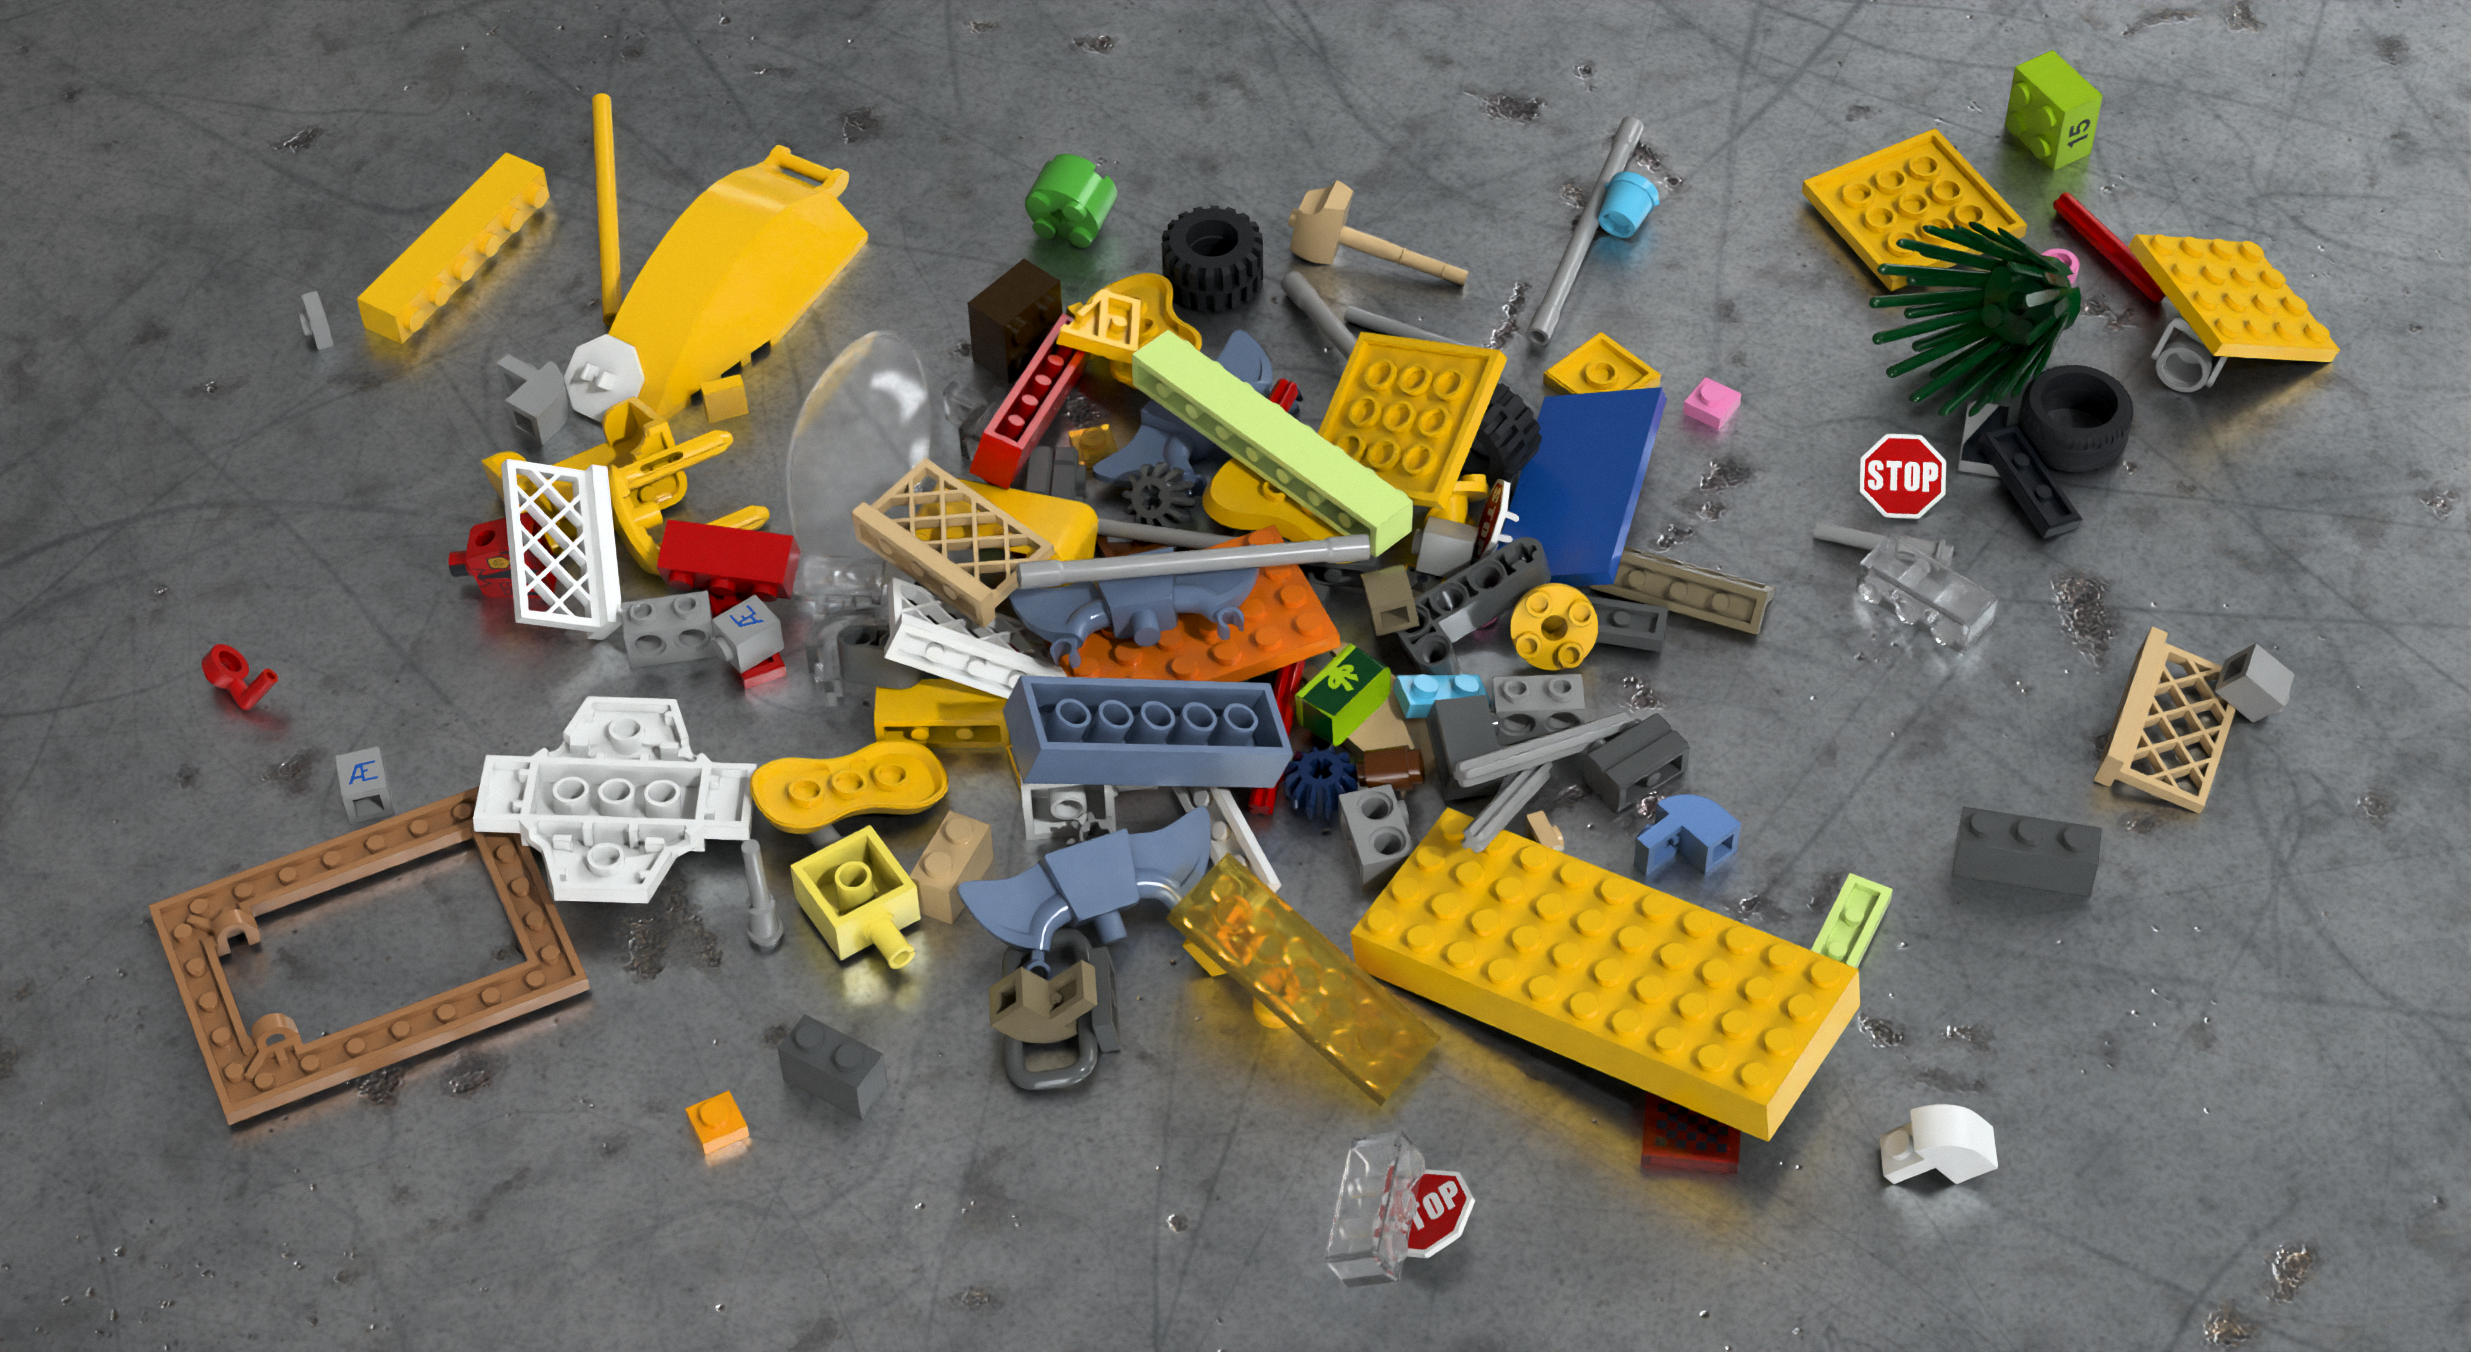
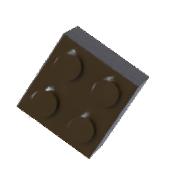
(1013, 319)

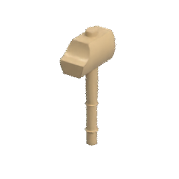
(1322, 229)

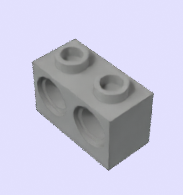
(668, 629)
(1536, 705)
(1375, 834)

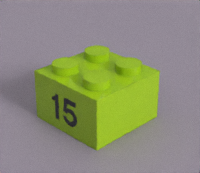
(2053, 110)

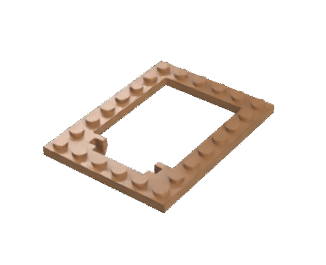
(263, 1077)

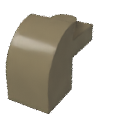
(1389, 600)
(1042, 1009)

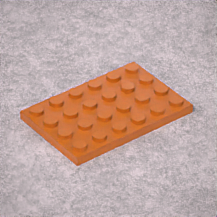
(1280, 628)

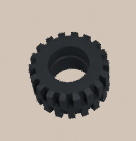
(1213, 258)
(1504, 438)

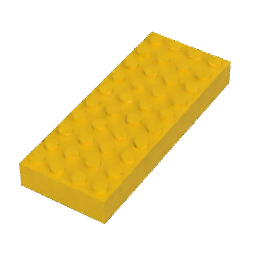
(1609, 973)

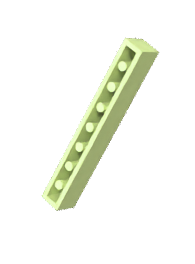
(1272, 442)

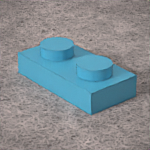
(1418, 692)

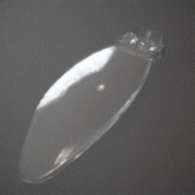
(850, 445)

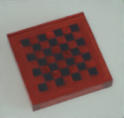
(1687, 1139)

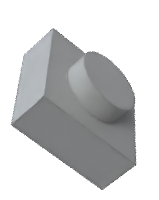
(314, 320)

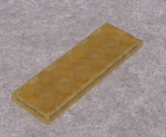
(1303, 978)

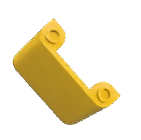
(631, 434)
(1061, 521)

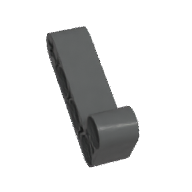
(1510, 570)
(864, 661)

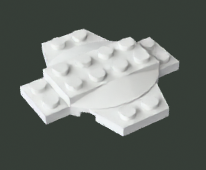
(615, 800)

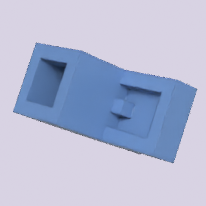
(1690, 827)

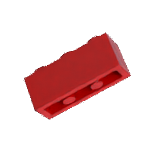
(728, 560)

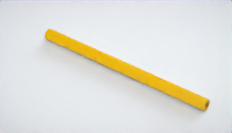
(606, 207)

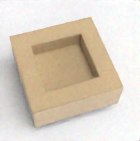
(1540, 831)

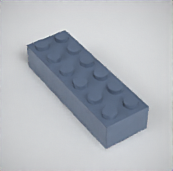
(1146, 732)

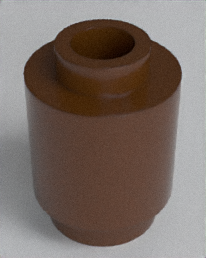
(1393, 766)

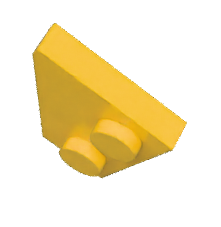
(1105, 327)

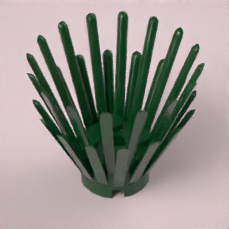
(2017, 305)

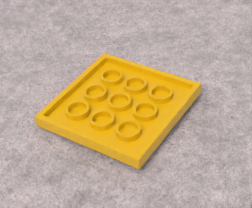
(1900, 192)
(2233, 298)
(1412, 410)

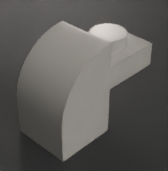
(536, 398)

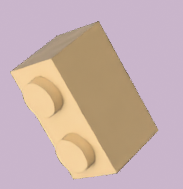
(955, 855)

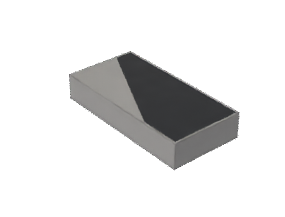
(1988, 419)

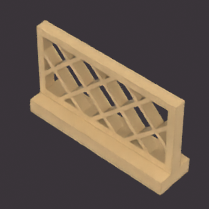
(922, 558)
(2132, 718)

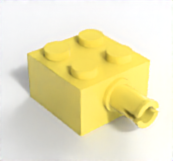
(858, 897)

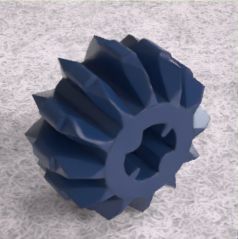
(1317, 780)

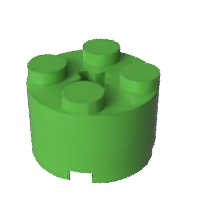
(1070, 200)

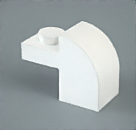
(1939, 1138)

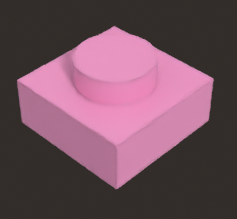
(1712, 403)

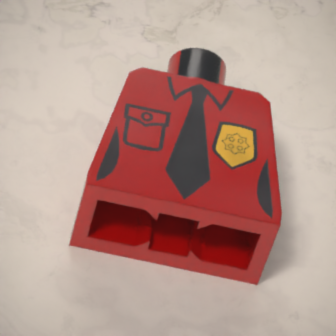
(489, 558)

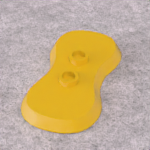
(1155, 315)
(1249, 502)
(879, 778)

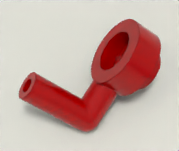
(228, 669)

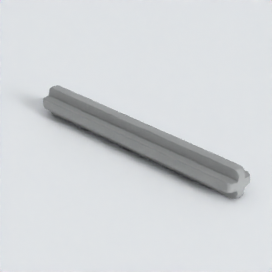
(1538, 750)
(1504, 807)

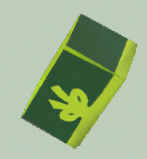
(1343, 695)

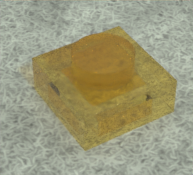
(1093, 444)

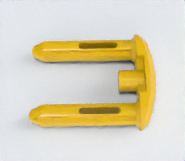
(634, 521)

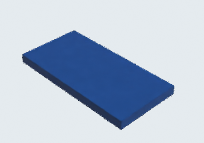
(1586, 480)

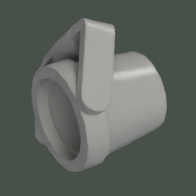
(2186, 361)

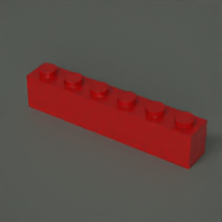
(1028, 409)

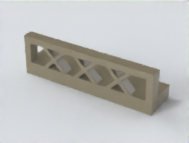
(1690, 590)

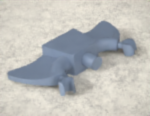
(1170, 439)
(1132, 606)
(1091, 884)

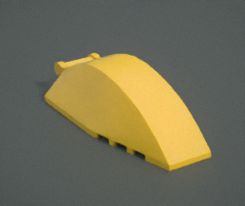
(735, 274)

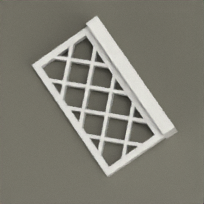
(594, 552)
(953, 651)

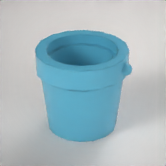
(1627, 203)

